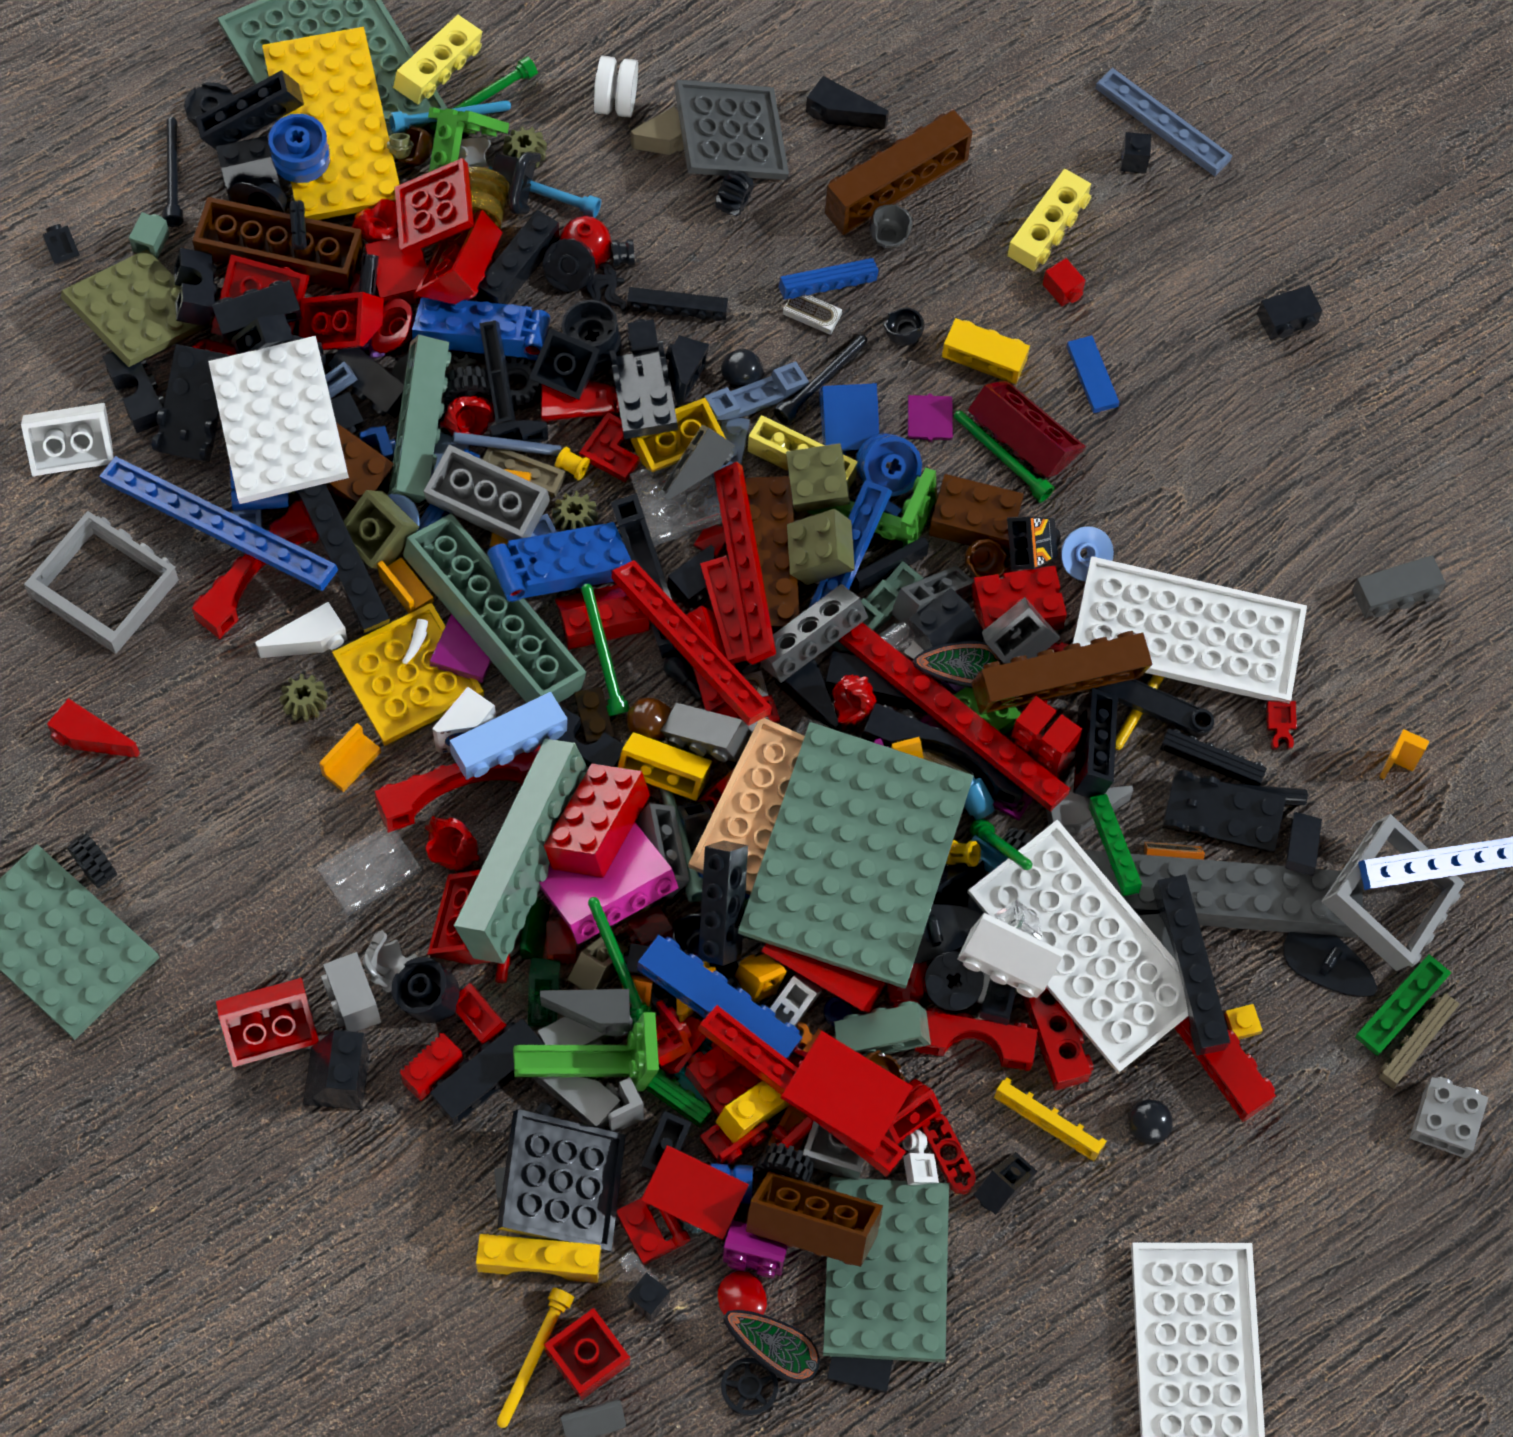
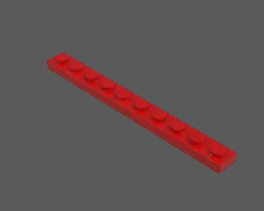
(956, 716)

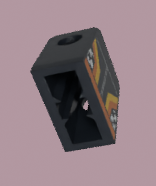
(1032, 541)

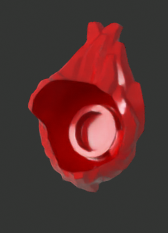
(378, 222)
(469, 415)
(853, 699)
(450, 844)

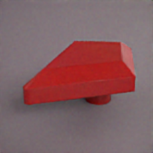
(794, 1134)

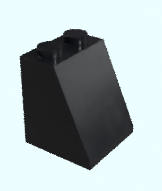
(338, 1071)

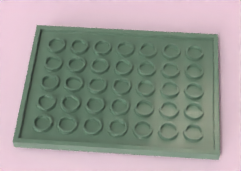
(293, 19)
(856, 855)

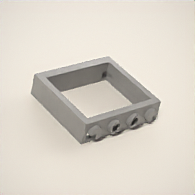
(113, 640)
(1362, 923)

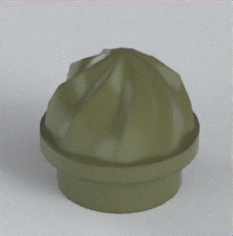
(400, 145)

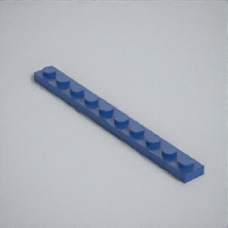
(219, 523)

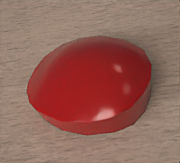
(741, 1292)

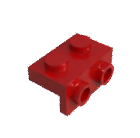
(671, 1035)
(724, 1150)

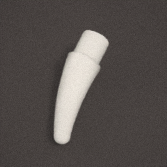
(417, 639)

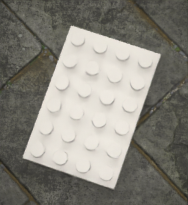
(278, 420)

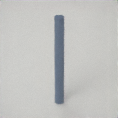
(507, 444)

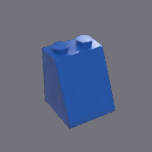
(849, 415)

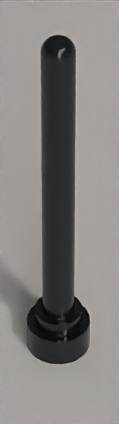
(172, 212)
(787, 411)

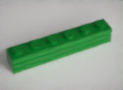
(1115, 845)
(679, 1099)

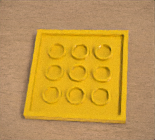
(397, 694)

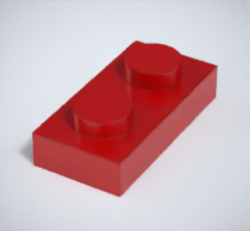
(478, 1014)

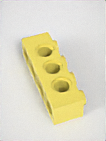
(438, 60)
(1067, 189)
(772, 441)

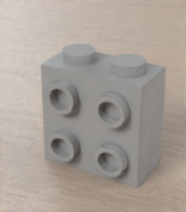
(1449, 1117)

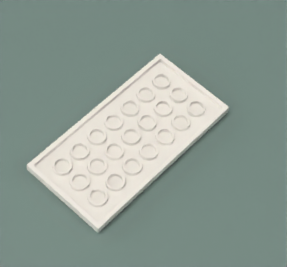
(1196, 628)
(1114, 969)
(1197, 1340)

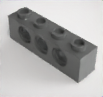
(814, 632)

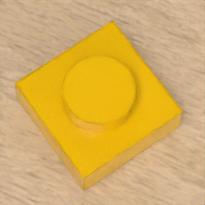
(1243, 1021)

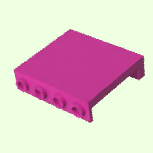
(631, 883)

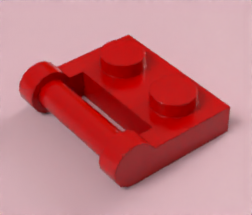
(645, 1233)

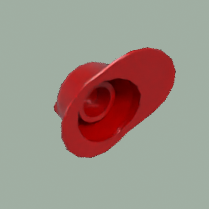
(395, 327)

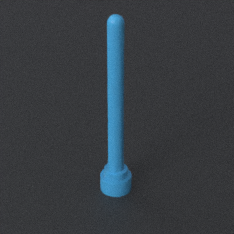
(401, 121)
(588, 205)

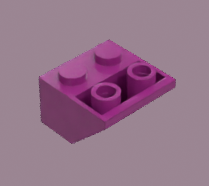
(750, 1251)

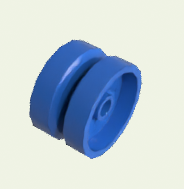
(299, 148)
(885, 448)

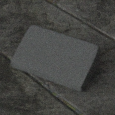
(594, 1420)

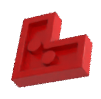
(605, 450)

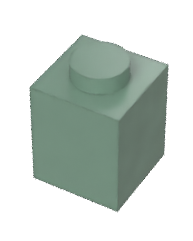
(150, 234)

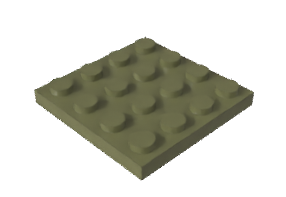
(131, 307)

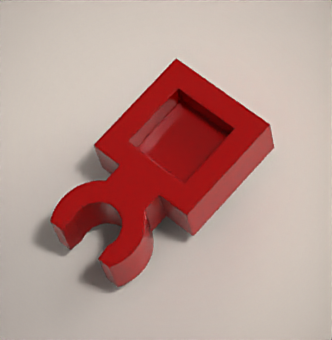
(1281, 719)

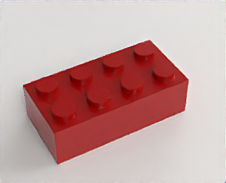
(597, 820)

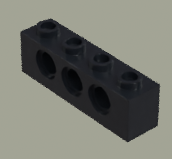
(250, 110)
(1096, 744)
(722, 902)

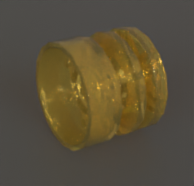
(488, 193)

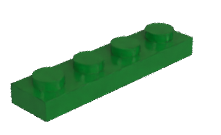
(1403, 1005)

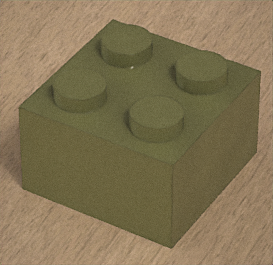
(818, 477)
(379, 528)
(820, 547)

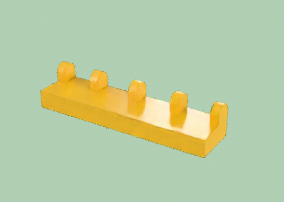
(1049, 1120)

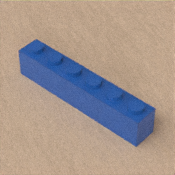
(703, 990)

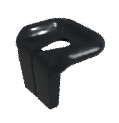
(519, 175)

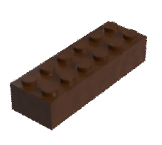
(898, 171)
(266, 235)
(771, 512)
(1061, 672)

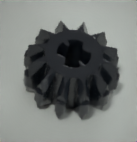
(734, 193)

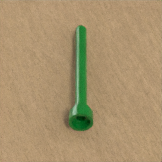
(524, 69)
(1040, 488)
(617, 703)
(986, 832)
(637, 1007)

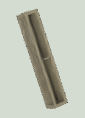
(1422, 1036)

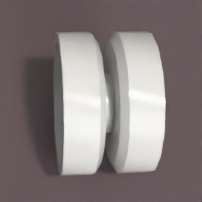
(615, 86)

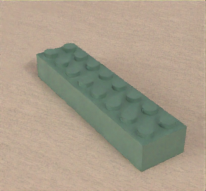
(504, 630)
(518, 859)

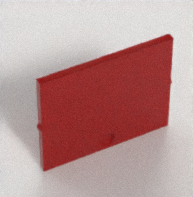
(846, 1092)

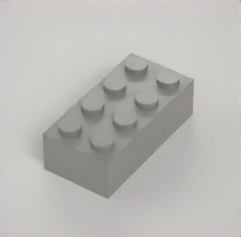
(486, 495)

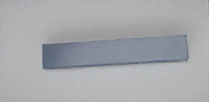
(1163, 122)

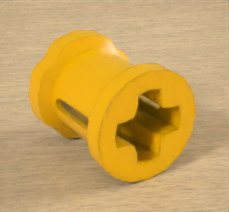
(572, 463)
(964, 853)

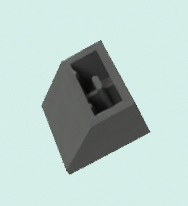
(1019, 633)

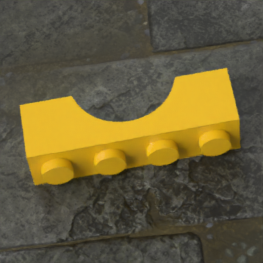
(517, 1254)

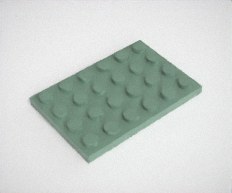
(65, 943)
(899, 1294)

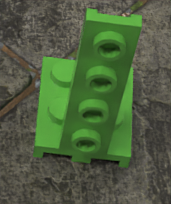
(450, 129)
(915, 511)
(633, 1060)

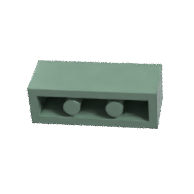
(885, 1029)

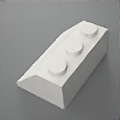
(67, 439)
(1010, 956)

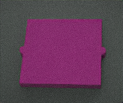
(930, 417)

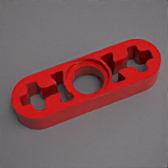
(964, 1169)

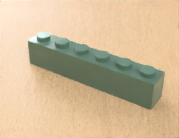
(419, 417)

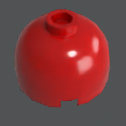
(593, 234)

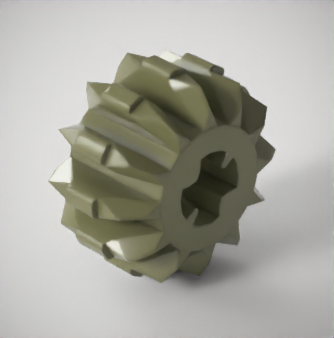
(524, 141)
(574, 512)
(299, 690)

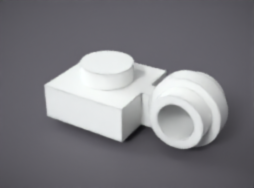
(919, 1166)

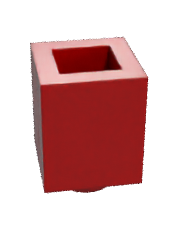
(1064, 282)

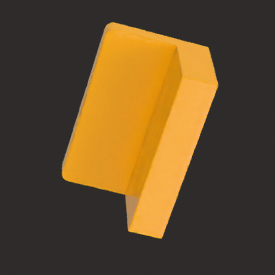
(404, 585)
(1405, 752)
(349, 758)

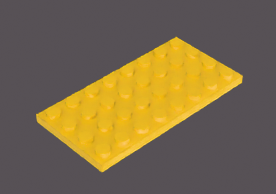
(343, 96)

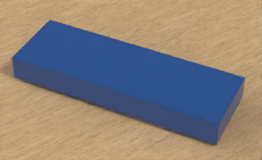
(1092, 374)

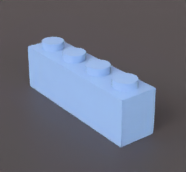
(508, 736)

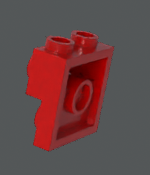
(719, 1077)

